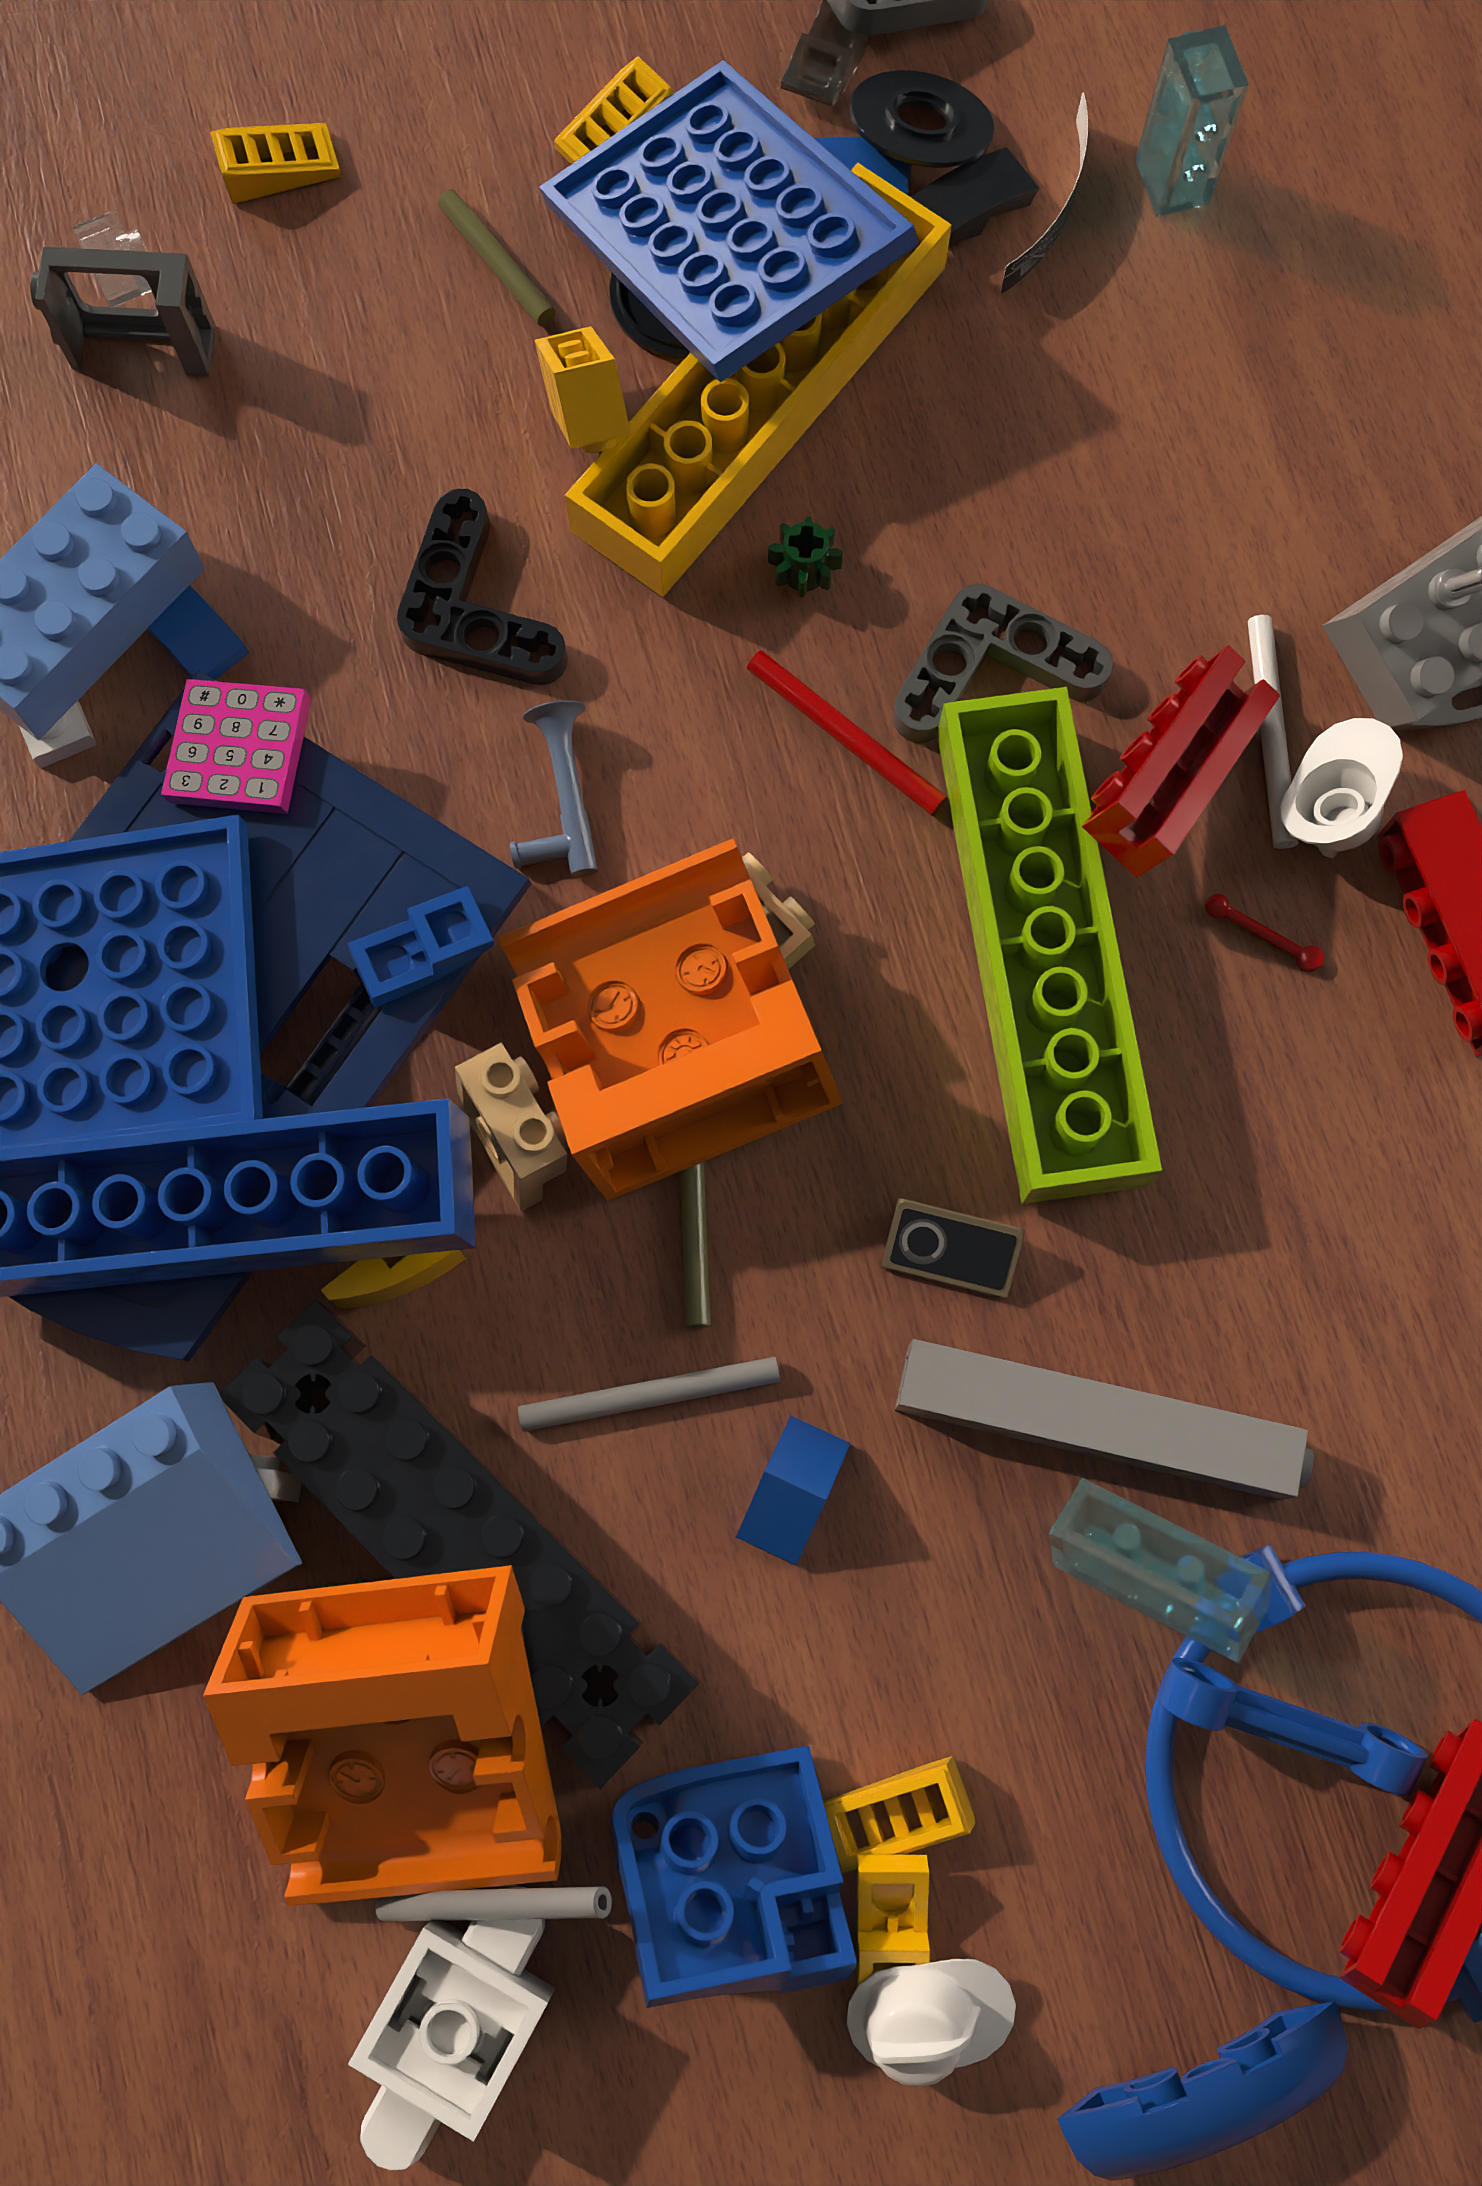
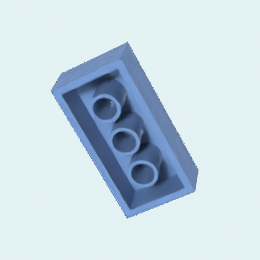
(83, 594)

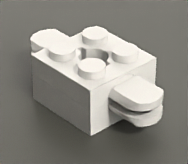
(449, 2034)

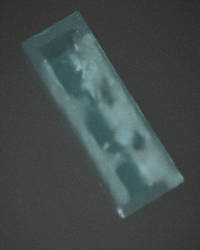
(1191, 119)
(1161, 1569)

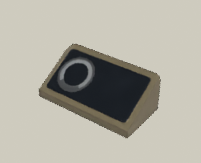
(952, 1248)

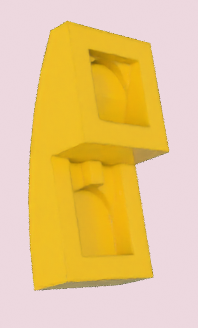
(376, 1282)
(891, 1912)

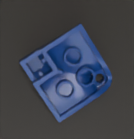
(733, 1881)

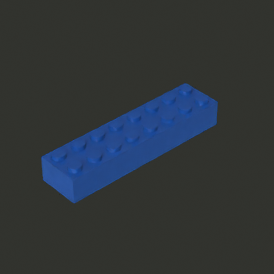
(236, 1197)

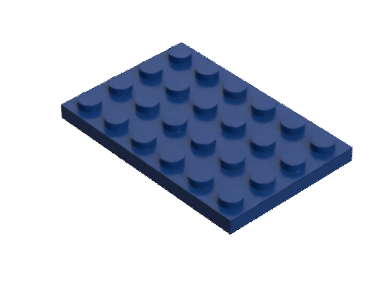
(727, 219)

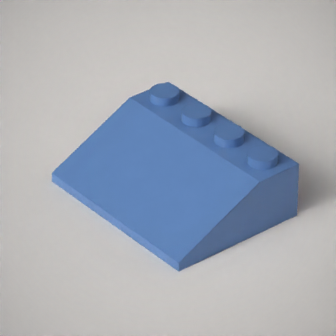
(139, 1536)

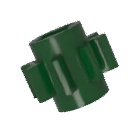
(802, 540)

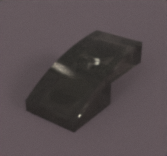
(824, 59)

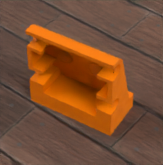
(667, 1022)
(390, 1736)

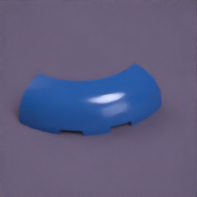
(1217, 2105)

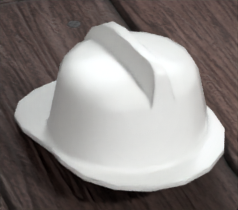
(1343, 785)
(930, 2018)

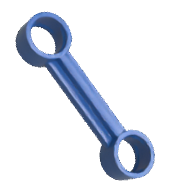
(1213, 1700)

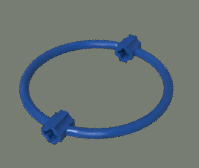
(1160, 1787)

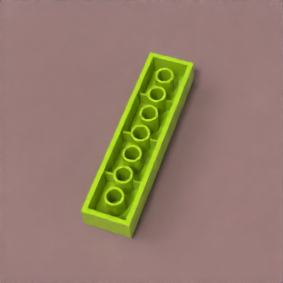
(1046, 947)

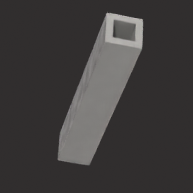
(1104, 1421)

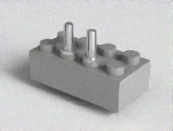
(1419, 637)

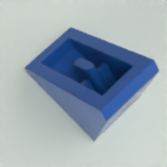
(793, 1490)

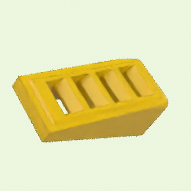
(633, 88)
(247, 178)
(933, 1831)

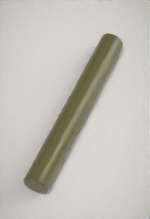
(496, 257)
(694, 1247)

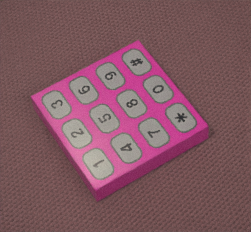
(236, 746)

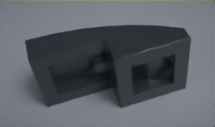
(977, 192)

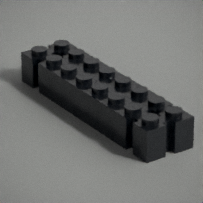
(437, 1509)

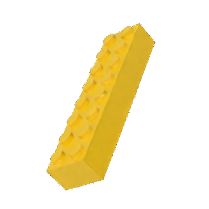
(711, 443)

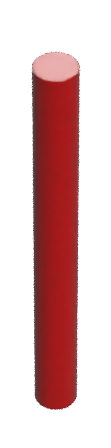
(847, 733)

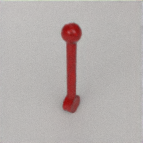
(1307, 958)

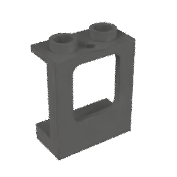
(180, 304)

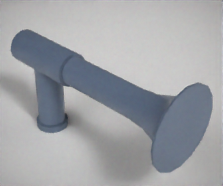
(576, 842)

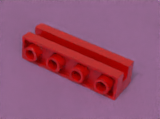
(1178, 763)
(1439, 869)
(1427, 1893)

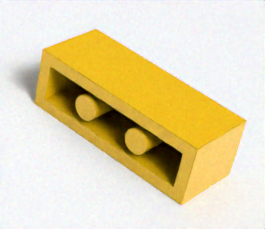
(583, 389)

